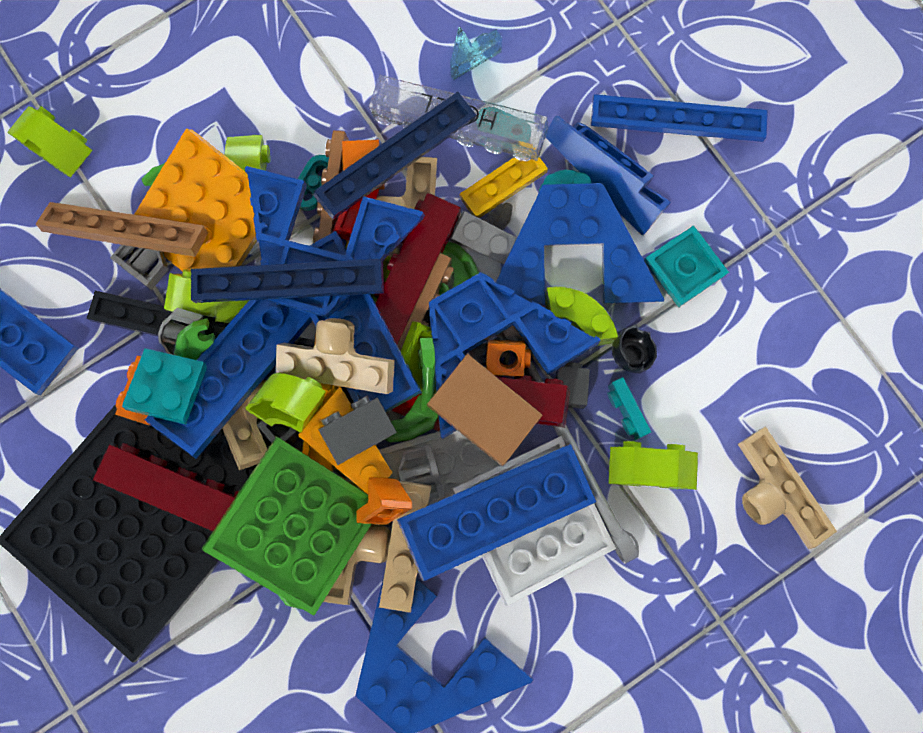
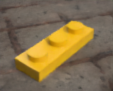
(501, 185)

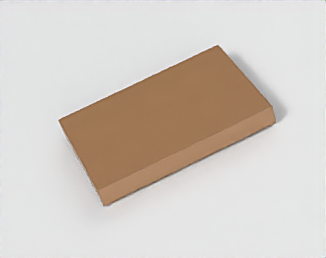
(484, 410)

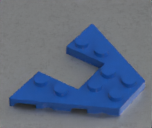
(276, 204)
(578, 217)
(484, 309)
(409, 695)

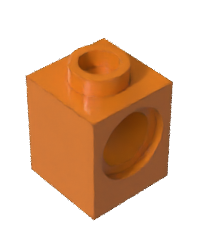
(497, 347)

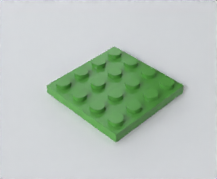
(291, 527)

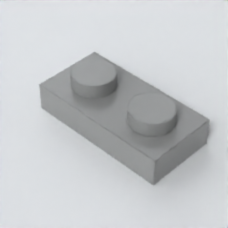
(483, 237)

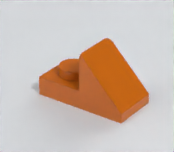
(385, 502)

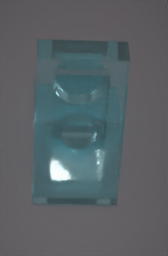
(470, 55)

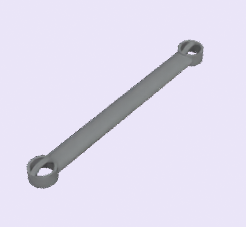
(621, 538)

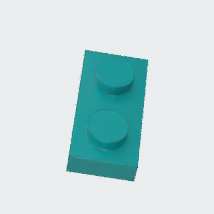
(633, 420)

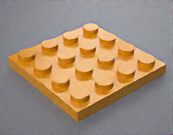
(205, 190)

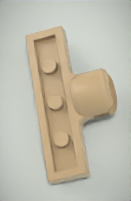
(419, 181)
(335, 360)
(244, 435)
(782, 491)
(371, 549)
(400, 567)

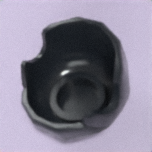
(634, 350)

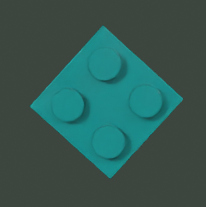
(686, 266)
(164, 386)

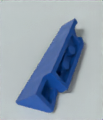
(608, 165)

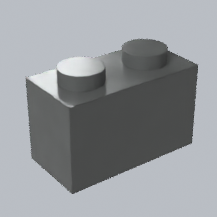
(357, 429)

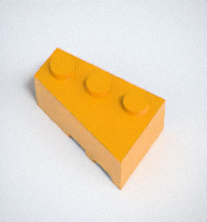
(361, 466)

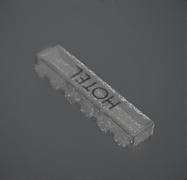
(494, 127)

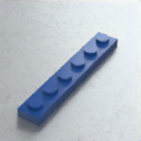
(679, 118)

